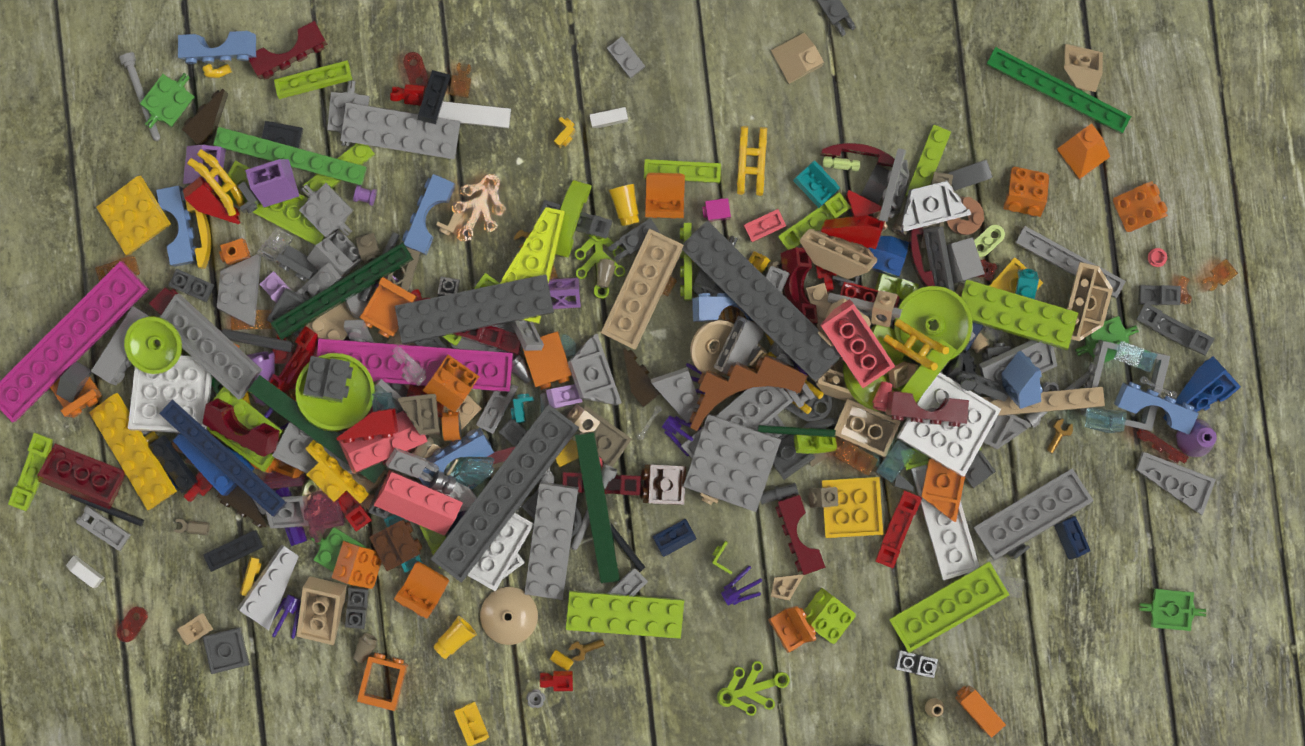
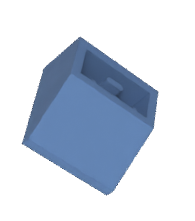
(1022, 381)

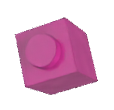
(716, 210)

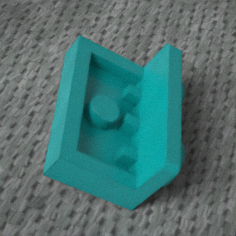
(816, 184)
(518, 410)

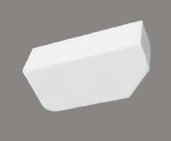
(609, 118)
(84, 572)

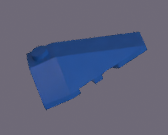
(890, 255)
(1208, 385)
(209, 470)

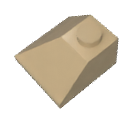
(797, 57)
(1083, 66)

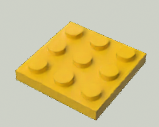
(133, 215)
(857, 509)

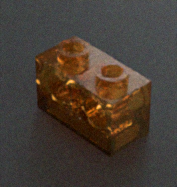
(856, 457)

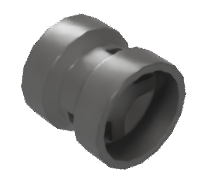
(443, 482)

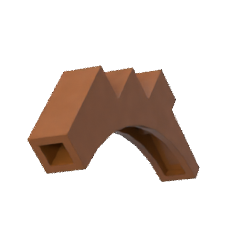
(717, 388)

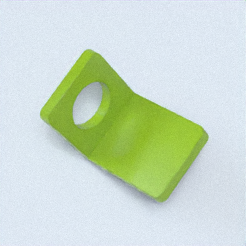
(717, 552)

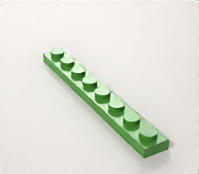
(297, 157)

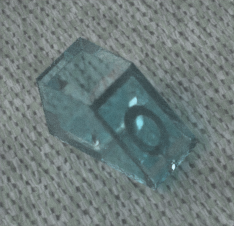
(895, 461)
(473, 470)

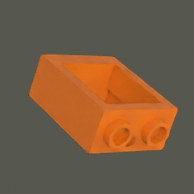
(376, 700)
(980, 710)

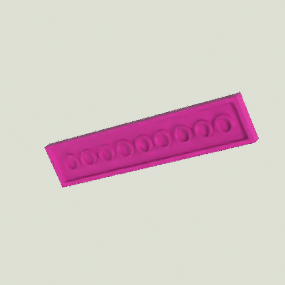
(69, 340)
(491, 366)

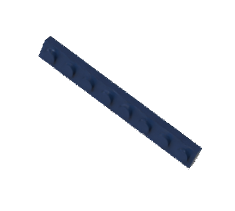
(223, 458)

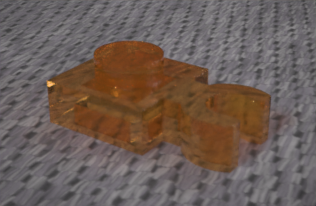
(461, 84)
(1221, 273)

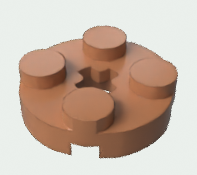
(975, 219)

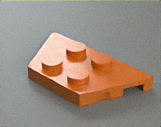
(942, 488)

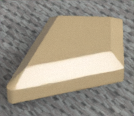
(785, 586)

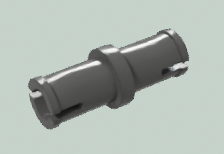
(779, 493)

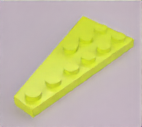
(538, 251)

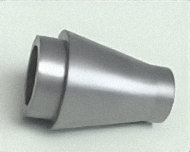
(521, 369)

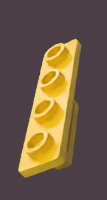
(331, 476)

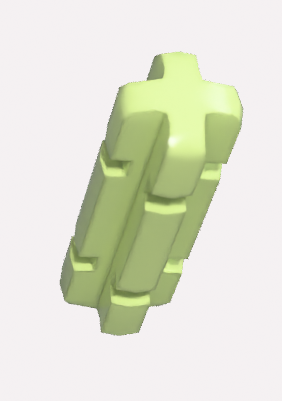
(840, 163)

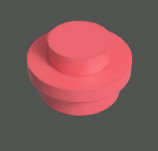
(1157, 257)

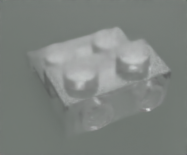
(412, 370)

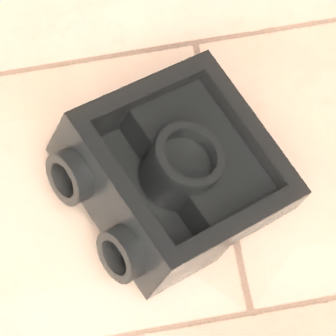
(327, 379)

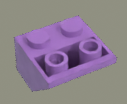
(190, 174)
(273, 182)

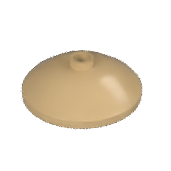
(703, 355)
(523, 613)

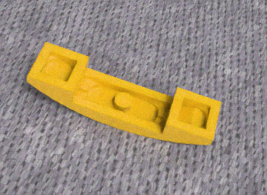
(202, 253)

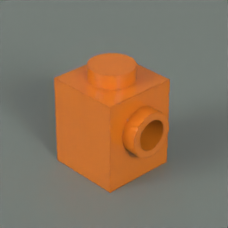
(234, 251)

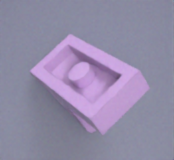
(274, 286)
(563, 396)

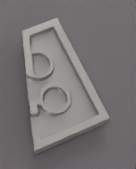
(678, 391)

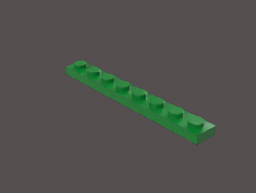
(1058, 90)

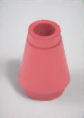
(881, 396)

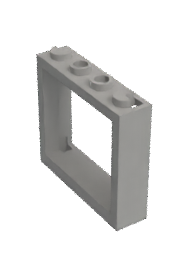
(1158, 378)

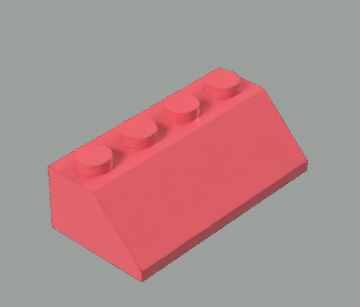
(856, 343)
(368, 453)
(417, 503)

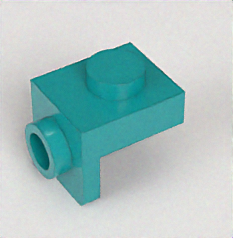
(1027, 283)

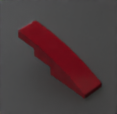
(493, 337)

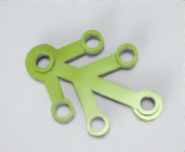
(595, 258)
(750, 689)

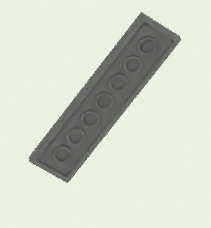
(474, 309)

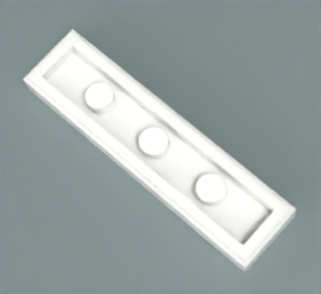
(476, 114)

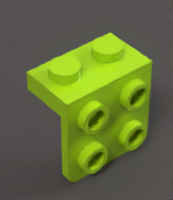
(828, 616)

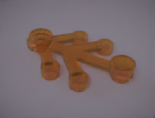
(480, 205)

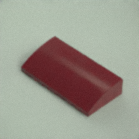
(81, 476)

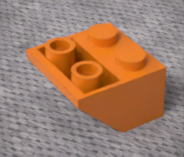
(451, 383)

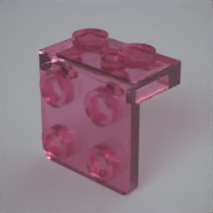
(322, 514)

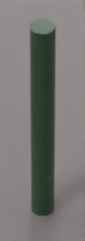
(796, 431)

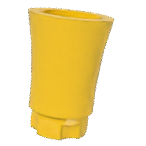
(625, 204)
(454, 637)

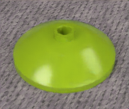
(143, 351)

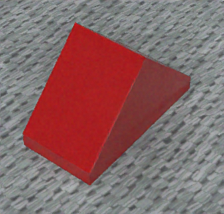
(860, 205)

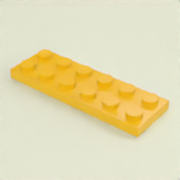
(132, 452)

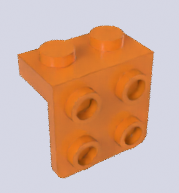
(1027, 191)
(665, 195)
(1140, 206)
(87, 397)
(357, 565)
(422, 590)
(792, 628)

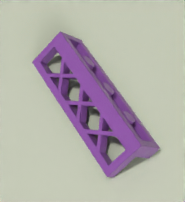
(561, 289)

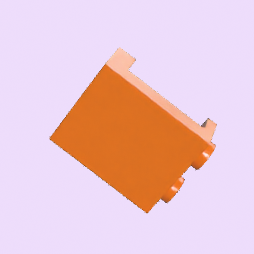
(381, 307)
(549, 363)

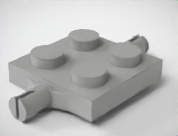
(338, 104)
(326, 210)

